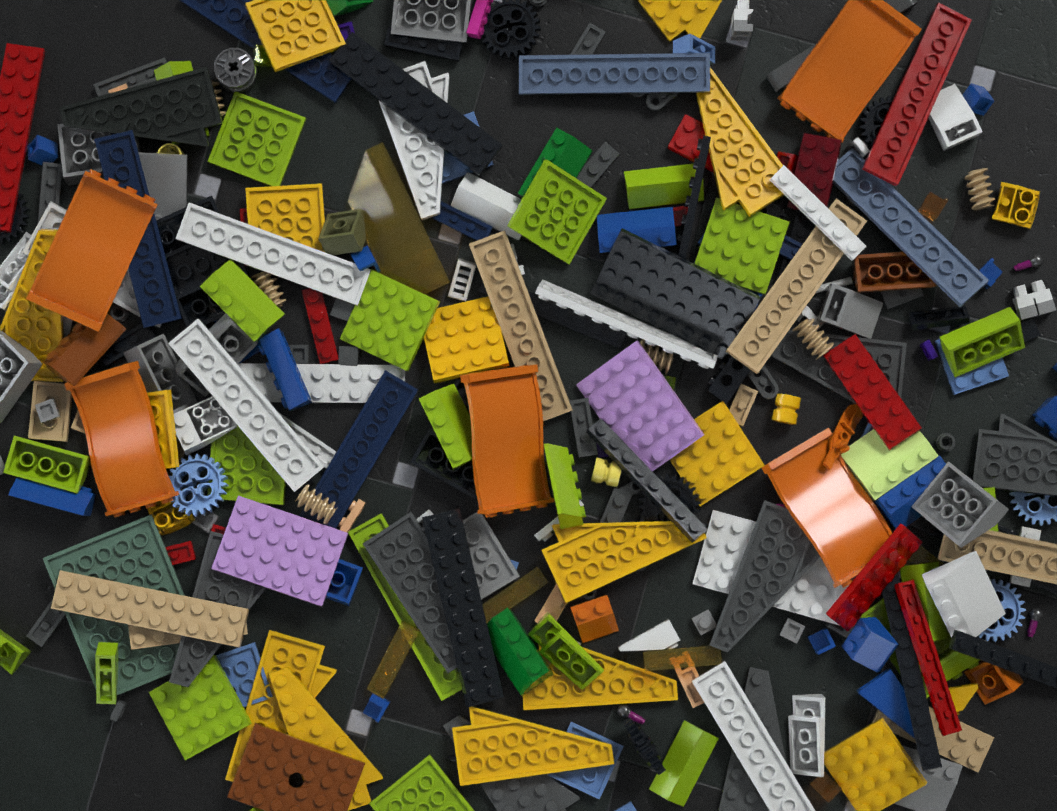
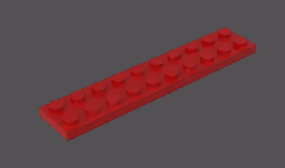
(917, 94)
(18, 97)

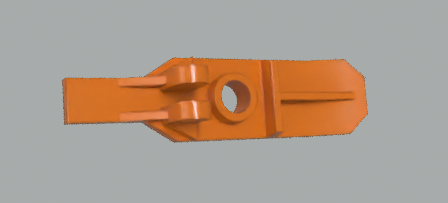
(845, 427)

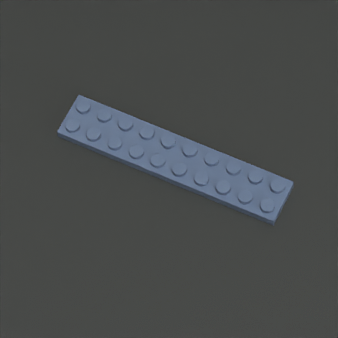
(614, 73)
(908, 229)

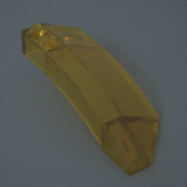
(393, 224)

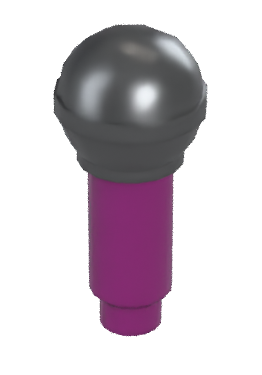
(1035, 261)
(1035, 616)
(624, 711)

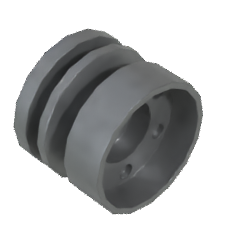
(234, 80)

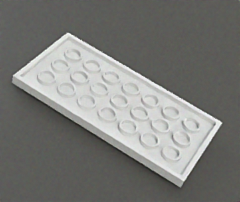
(722, 556)

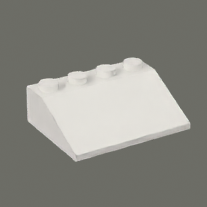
(964, 595)

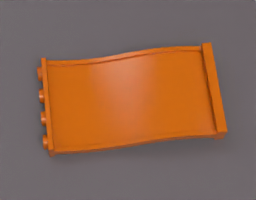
(848, 65)
(92, 250)
(122, 439)
(507, 439)
(829, 507)

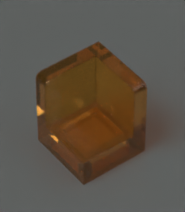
(932, 206)
(826, 787)

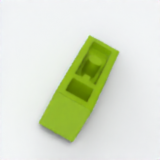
(106, 672)

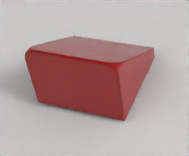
(788, 160)

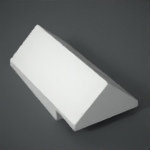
(486, 203)
(11, 271)
(807, 735)

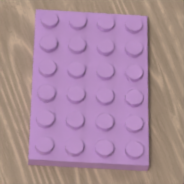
(640, 406)
(280, 551)

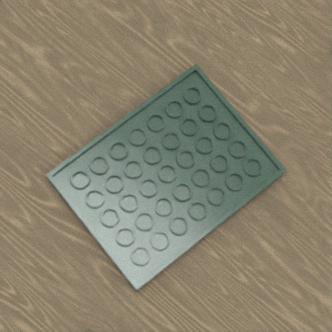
(128, 556)

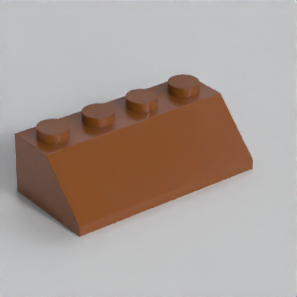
(888, 272)
(82, 349)

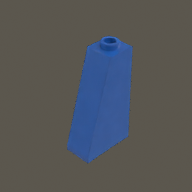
(889, 698)

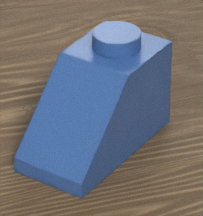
(693, 44)

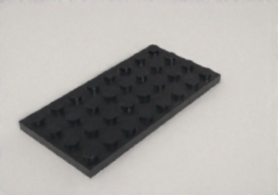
(674, 294)

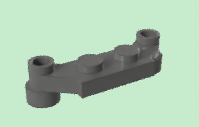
(618, 503)

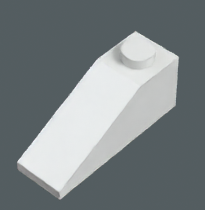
(656, 638)

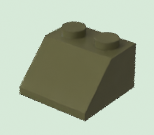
(343, 232)

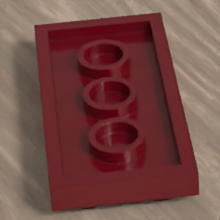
(817, 165)

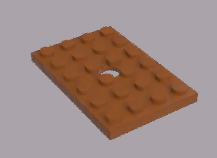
(274, 756)

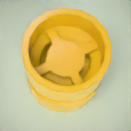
(786, 409)

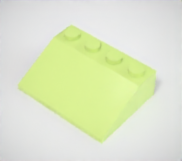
(883, 469)

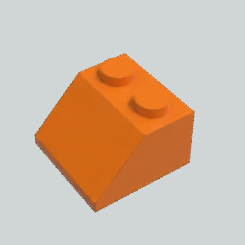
(594, 618)
(993, 681)

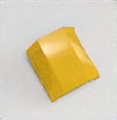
(1014, 201)
(169, 518)

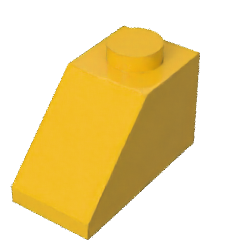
(962, 694)

